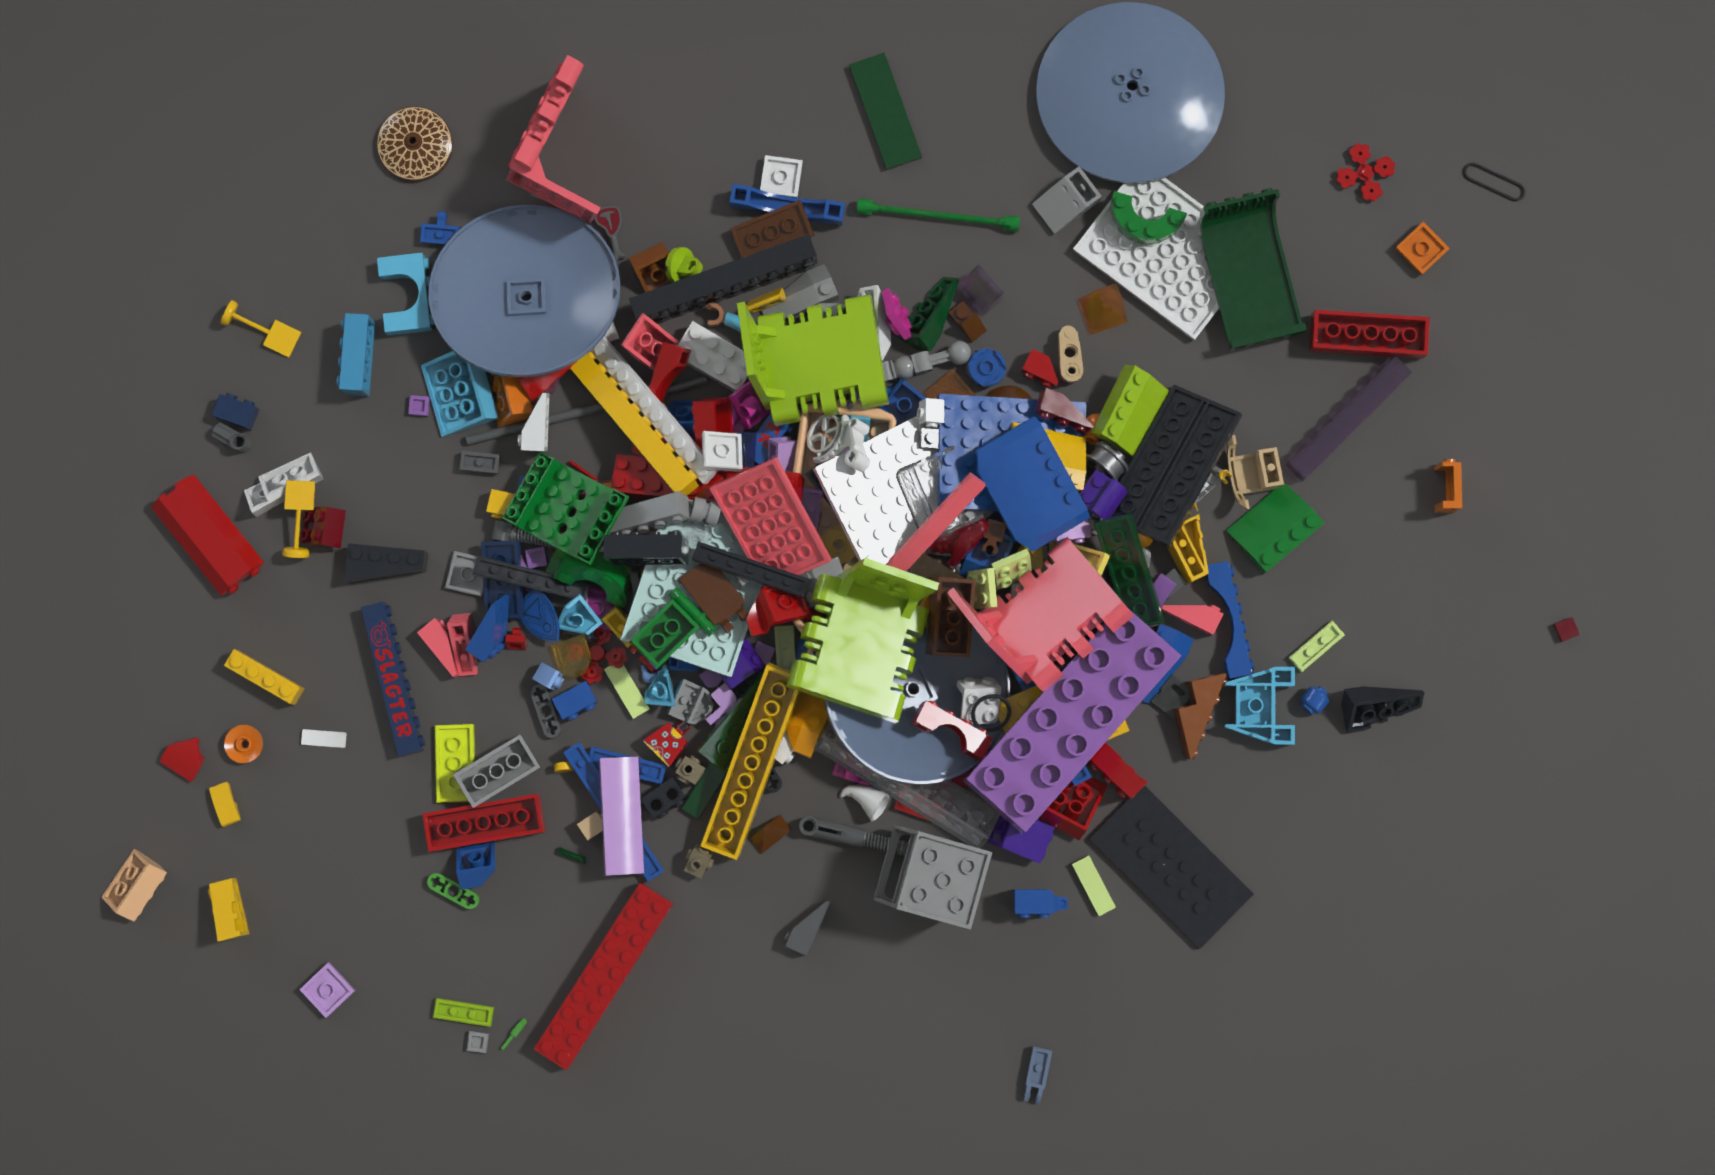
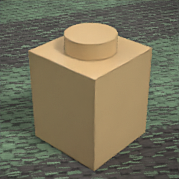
(591, 825)

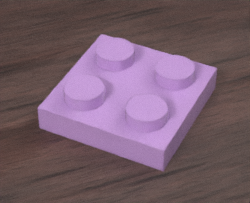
(327, 990)

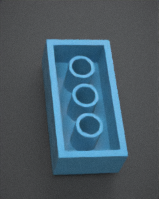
(356, 354)

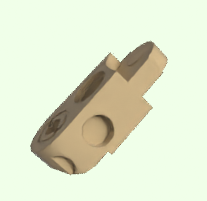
(1069, 339)

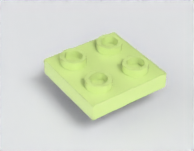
(1011, 568)
(984, 588)

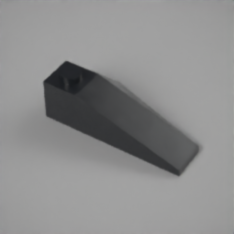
(1369, 705)

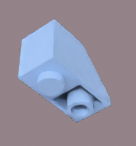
(548, 677)

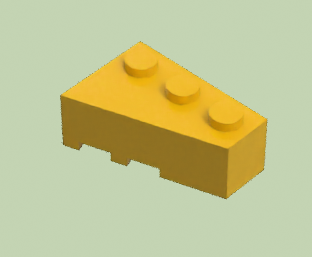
(1189, 551)
(228, 910)

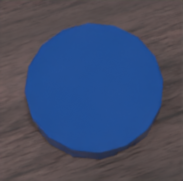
(987, 367)

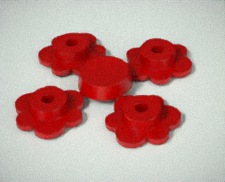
(1365, 172)
(598, 653)

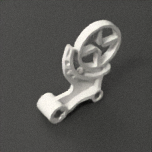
(848, 434)

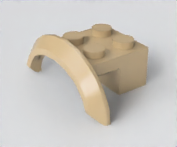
(1253, 472)

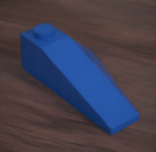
(1178, 641)

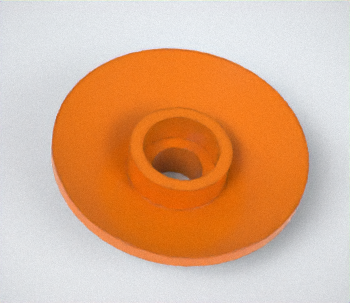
(234, 741)

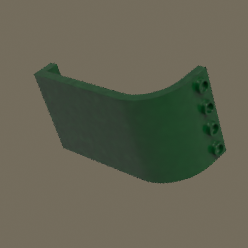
(1249, 270)

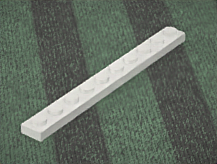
(652, 408)

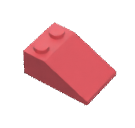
(645, 341)

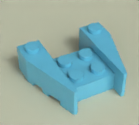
(1257, 705)

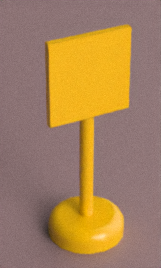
(279, 338)
(298, 496)

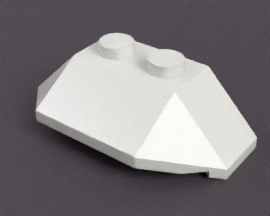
(883, 330)

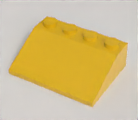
(1072, 454)

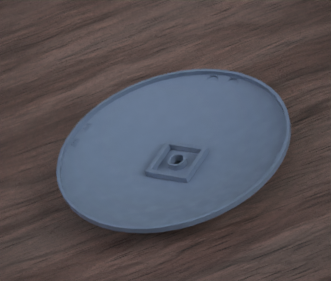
(1124, 131)
(518, 253)
(901, 749)

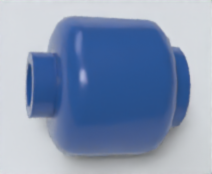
(1314, 700)

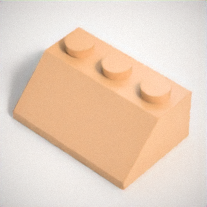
(133, 885)

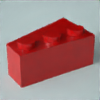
(1117, 772)

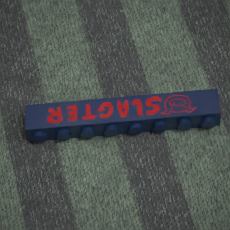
(392, 678)

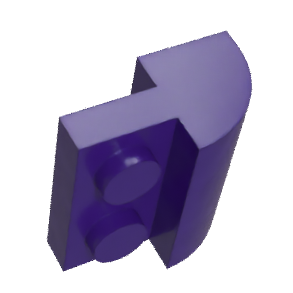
(1102, 495)

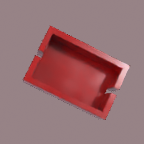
(711, 415)

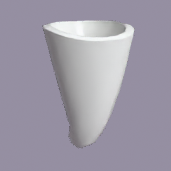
(871, 799)

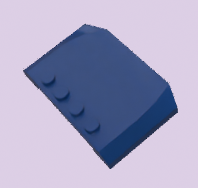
(1030, 485)

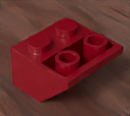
(323, 527)

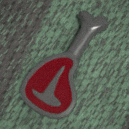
(610, 220)

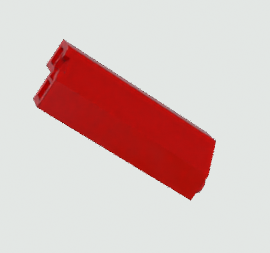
(207, 535)

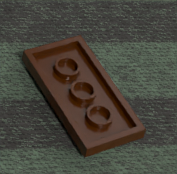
(772, 229)

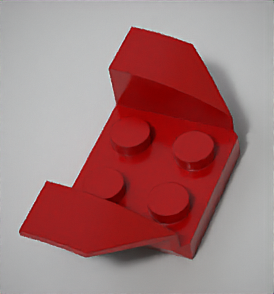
(775, 608)

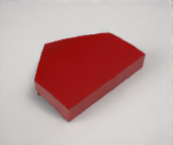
(184, 758)

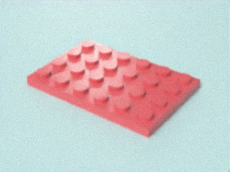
(770, 519)

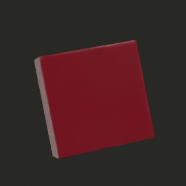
(1566, 629)

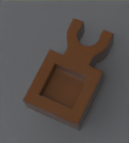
(994, 534)

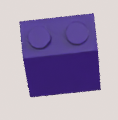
(746, 667)

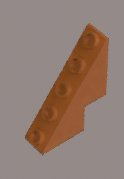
(1193, 717)

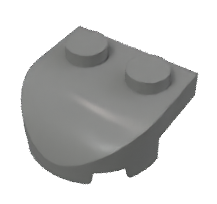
(691, 703)

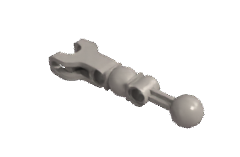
(920, 363)

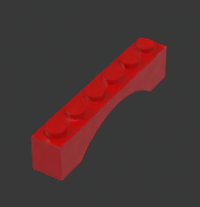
(670, 363)

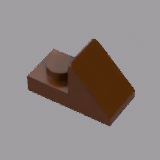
(967, 321)

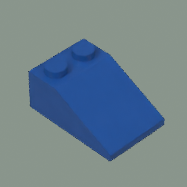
(491, 632)

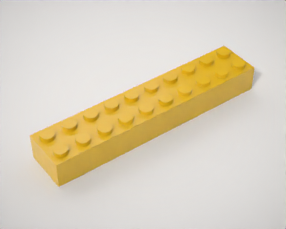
(751, 763)

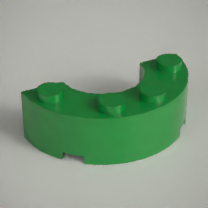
(1143, 230)
(609, 577)

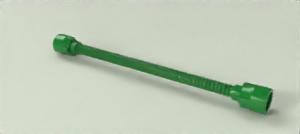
(1009, 223)

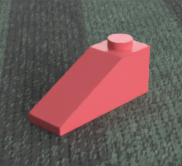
(1198, 616)
(461, 632)
(438, 640)

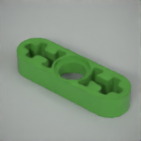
(438, 888)

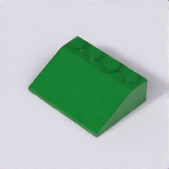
(1274, 527)

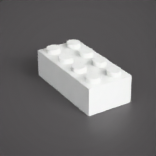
(715, 357)

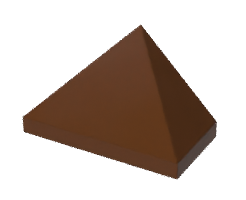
(771, 834)

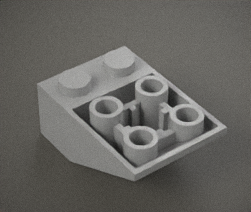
(1067, 200)

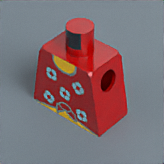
(668, 742)

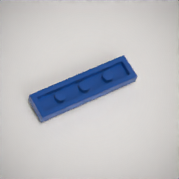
(648, 770)

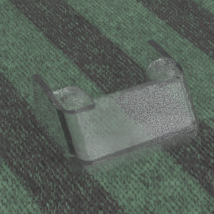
(922, 492)

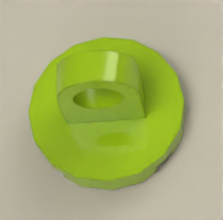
(682, 264)

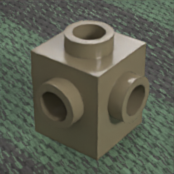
(696, 773)
(698, 861)

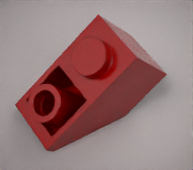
(1039, 367)

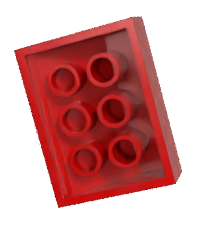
(1075, 807)

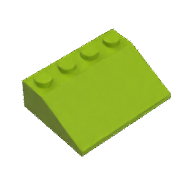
(1130, 409)

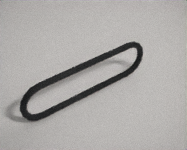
(1497, 174)

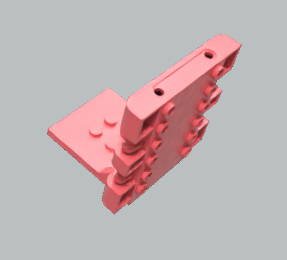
(525, 163)
(1048, 616)

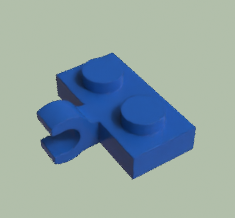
(438, 233)

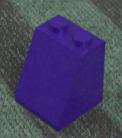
(1029, 845)

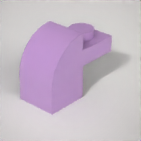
(725, 699)

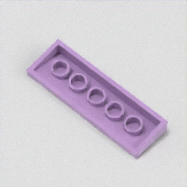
(621, 816)

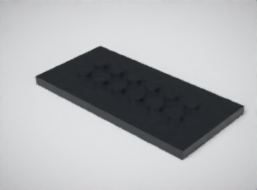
(1175, 462)
(1171, 867)

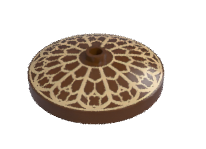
(423, 158)

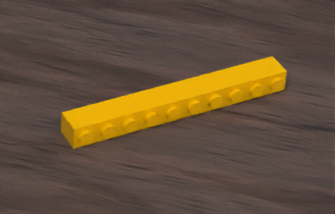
(634, 426)

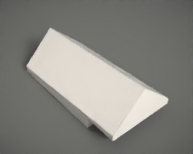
(272, 484)

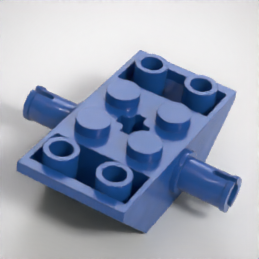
(982, 560)

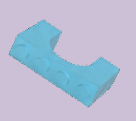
(419, 316)

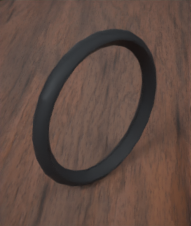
(987, 697)

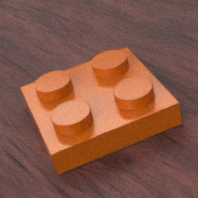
(1422, 248)

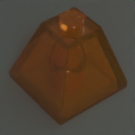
(1103, 309)

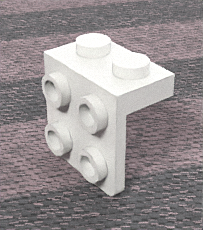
(971, 691)

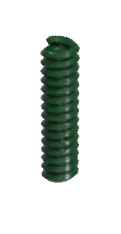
(573, 856)

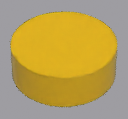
(563, 767)

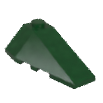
(931, 315)

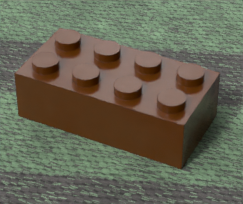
(948, 627)

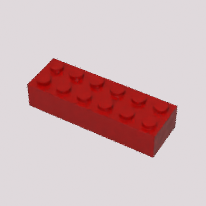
(1369, 334)
(484, 822)

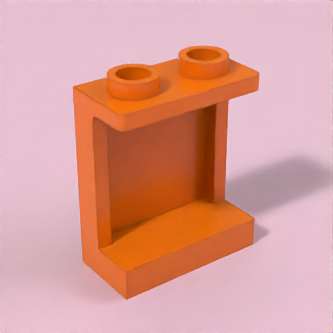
(1453, 483)

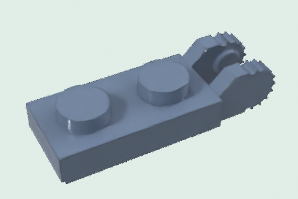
(1037, 1072)

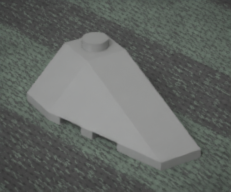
(808, 290)

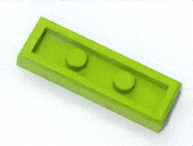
(463, 1012)

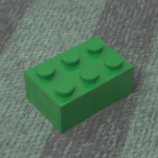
(664, 634)

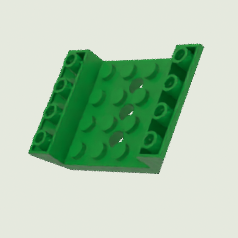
(545, 505)

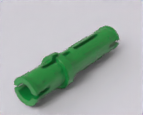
(693, 611)

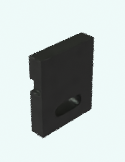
(1168, 699)

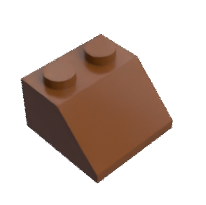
(651, 267)

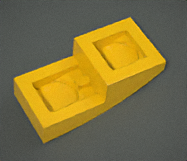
(224, 804)

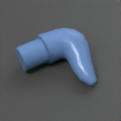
(648, 678)

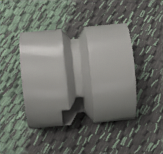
(705, 512)

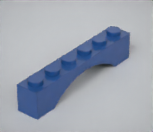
(764, 202)
(1237, 659)

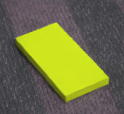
(452, 753)

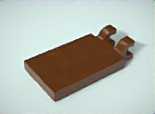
(714, 595)

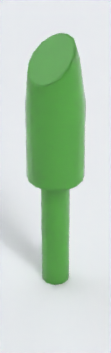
(515, 1032)

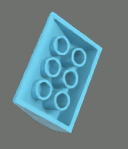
(458, 394)

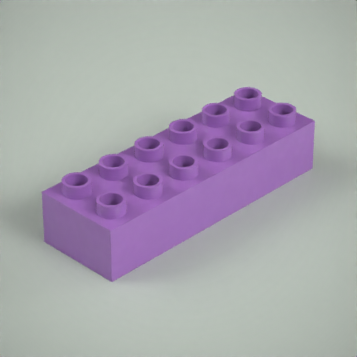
(1071, 722)

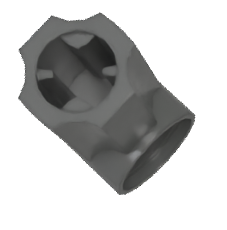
(231, 437)

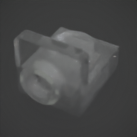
(697, 533)

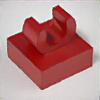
(516, 640)

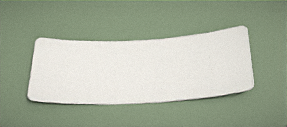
(323, 738)

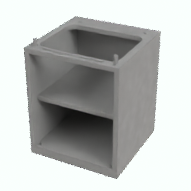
(936, 878)

